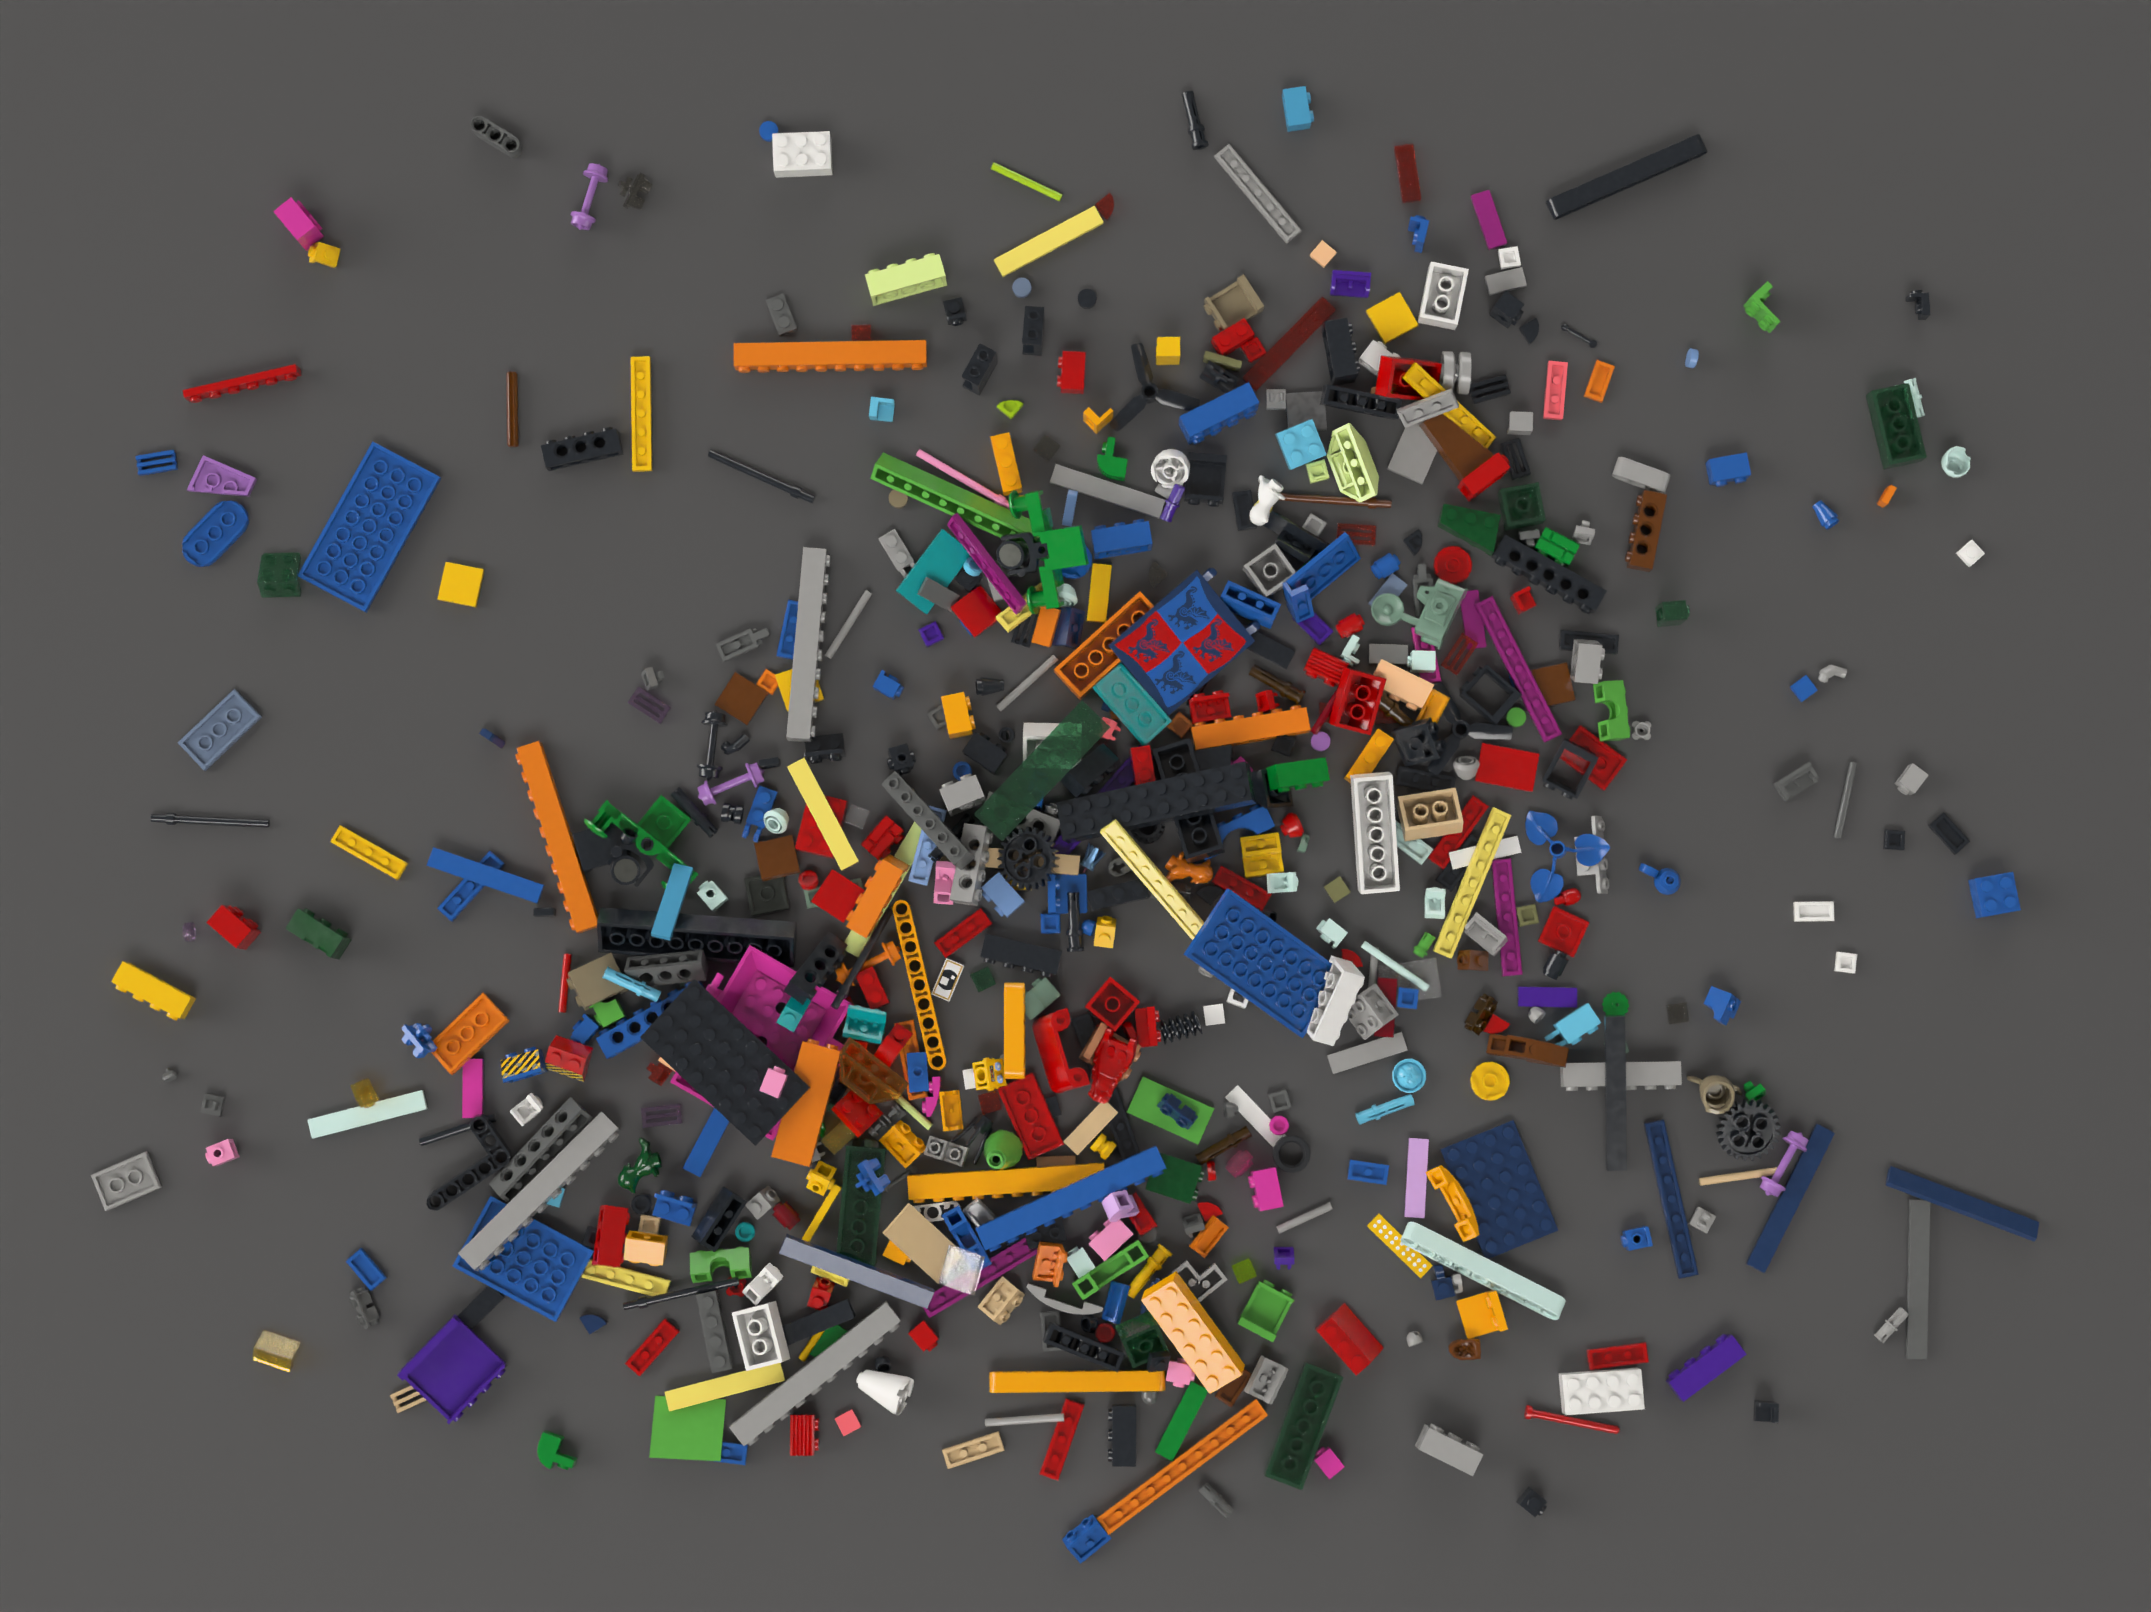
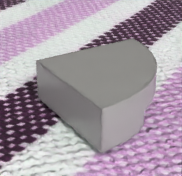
(1457, 1283)

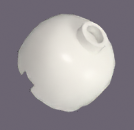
(1170, 468)

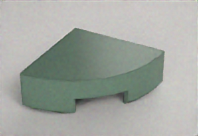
(1303, 843)

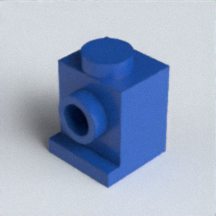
(888, 685)
(584, 1030)
(1628, 1235)

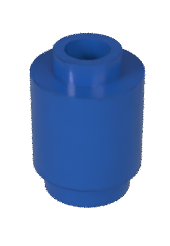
(1385, 566)

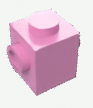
(221, 1152)
(1179, 1373)

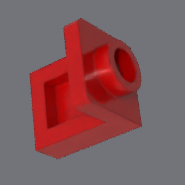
(820, 1293)

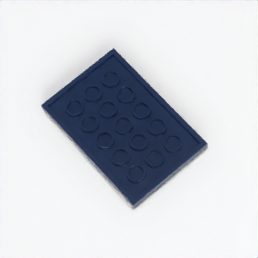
(1500, 1188)

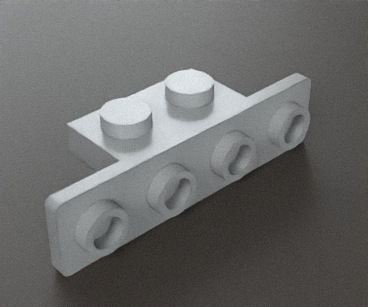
(1599, 869)

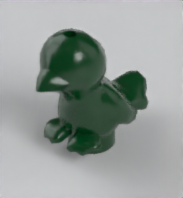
(646, 1164)

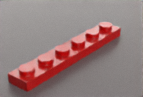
(234, 385)

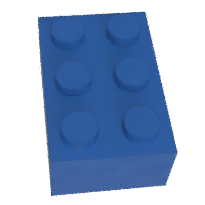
(1121, 539)

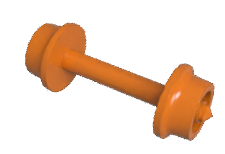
(891, 952)

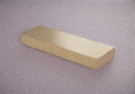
(1090, 1127)
(973, 1450)

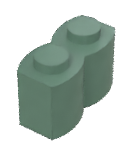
(1039, 997)

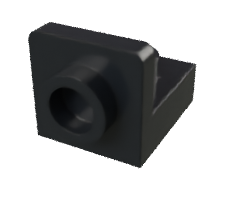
(1922, 306)
(955, 311)

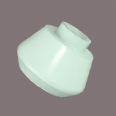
(1067, 595)
(776, 820)

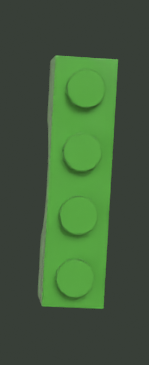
(1110, 1269)

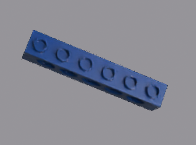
(606, 1039)

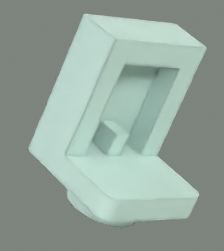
(1282, 882)
(1434, 903)

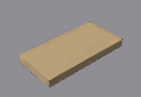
(919, 1241)

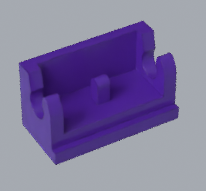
(1350, 283)

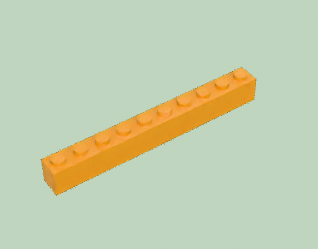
(996, 1182)

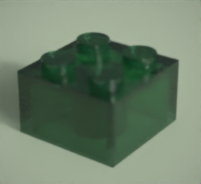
(1521, 506)
(1140, 1338)

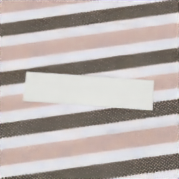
(1507, 847)
(1253, 1114)

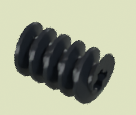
(1180, 1027)

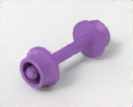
(597, 174)
(707, 793)
(1796, 1142)

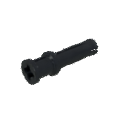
(1196, 129)
(1074, 932)

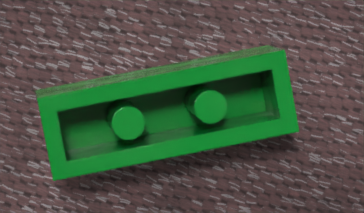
(1298, 775)

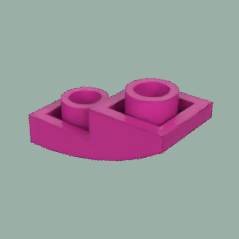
(931, 1102)

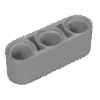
(1641, 475)

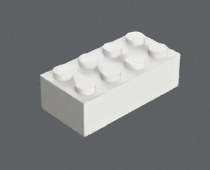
(1601, 1391)

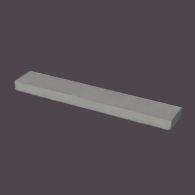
(1257, 193)
(1107, 491)

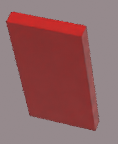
(1030, 1116)

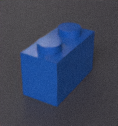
(1728, 469)

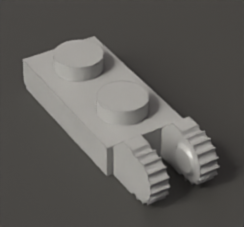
(897, 551)

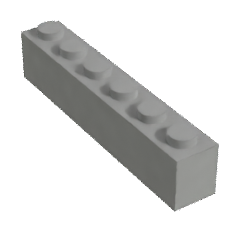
(1637, 1074)

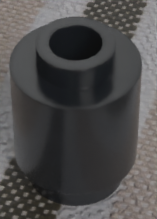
(1555, 964)

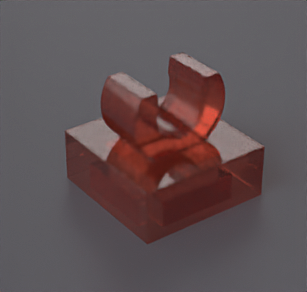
(659, 1073)

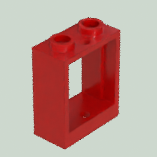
(1484, 476)

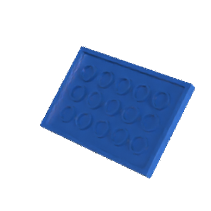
(534, 1268)

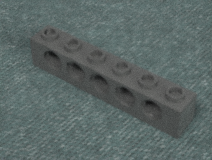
(928, 820)
(541, 1149)

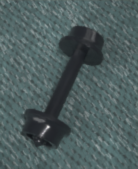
(714, 720)

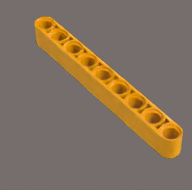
(913, 976)
(1076, 1381)

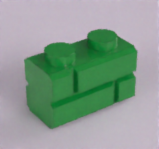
(1556, 547)

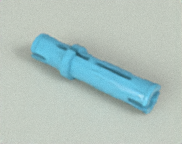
(629, 983)
(1378, 1111)

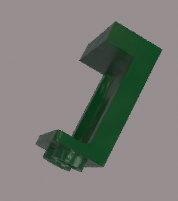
(1178, 1179)

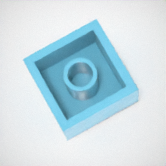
(1300, 444)

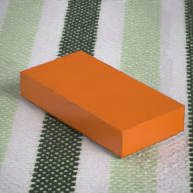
(1599, 381)
(1046, 626)
(1209, 1236)

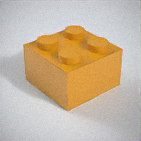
(957, 716)

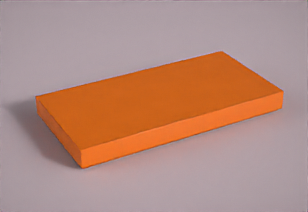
(468, 1033)

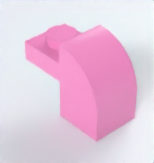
(943, 882)

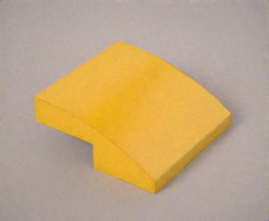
(1261, 855)

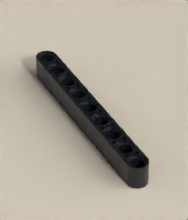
(1626, 177)

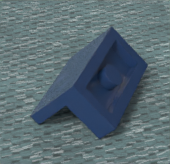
(1069, 627)

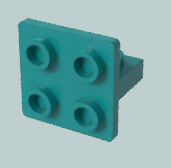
(865, 1024)

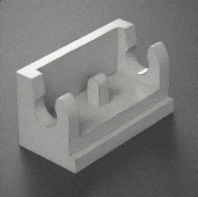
(1485, 934)

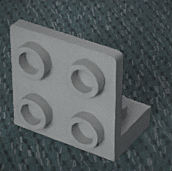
(1371, 1011)

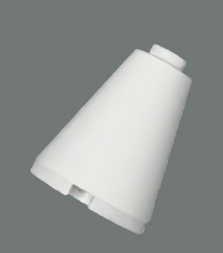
(886, 1389)

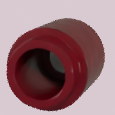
(786, 1215)

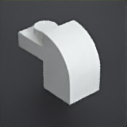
(762, 1283)

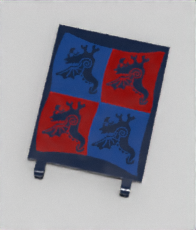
(1182, 642)

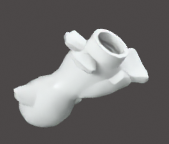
(1268, 494)

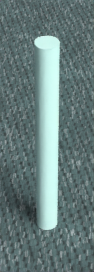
(1395, 966)

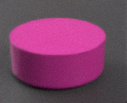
(1278, 1125)

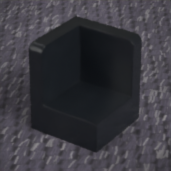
(1766, 1411)

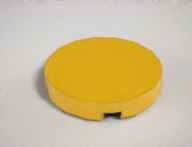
(1489, 1081)

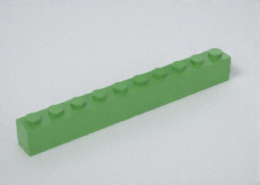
(948, 497)

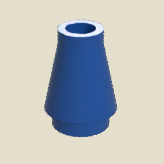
(1826, 516)

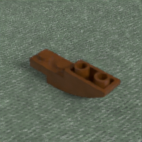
(1528, 1049)

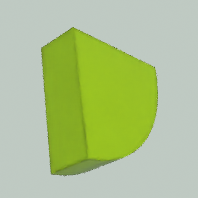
(1010, 407)

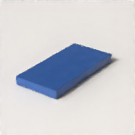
(1326, 566)

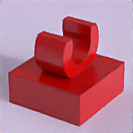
(1266, 701)

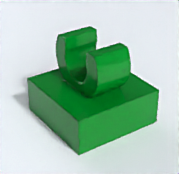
(1753, 1092)

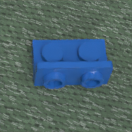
(1420, 226)
(1086, 1538)

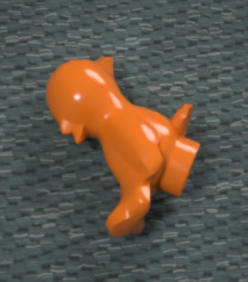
(1180, 869)

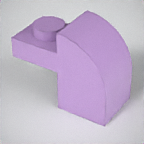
(1119, 1205)

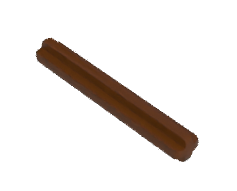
(512, 409)

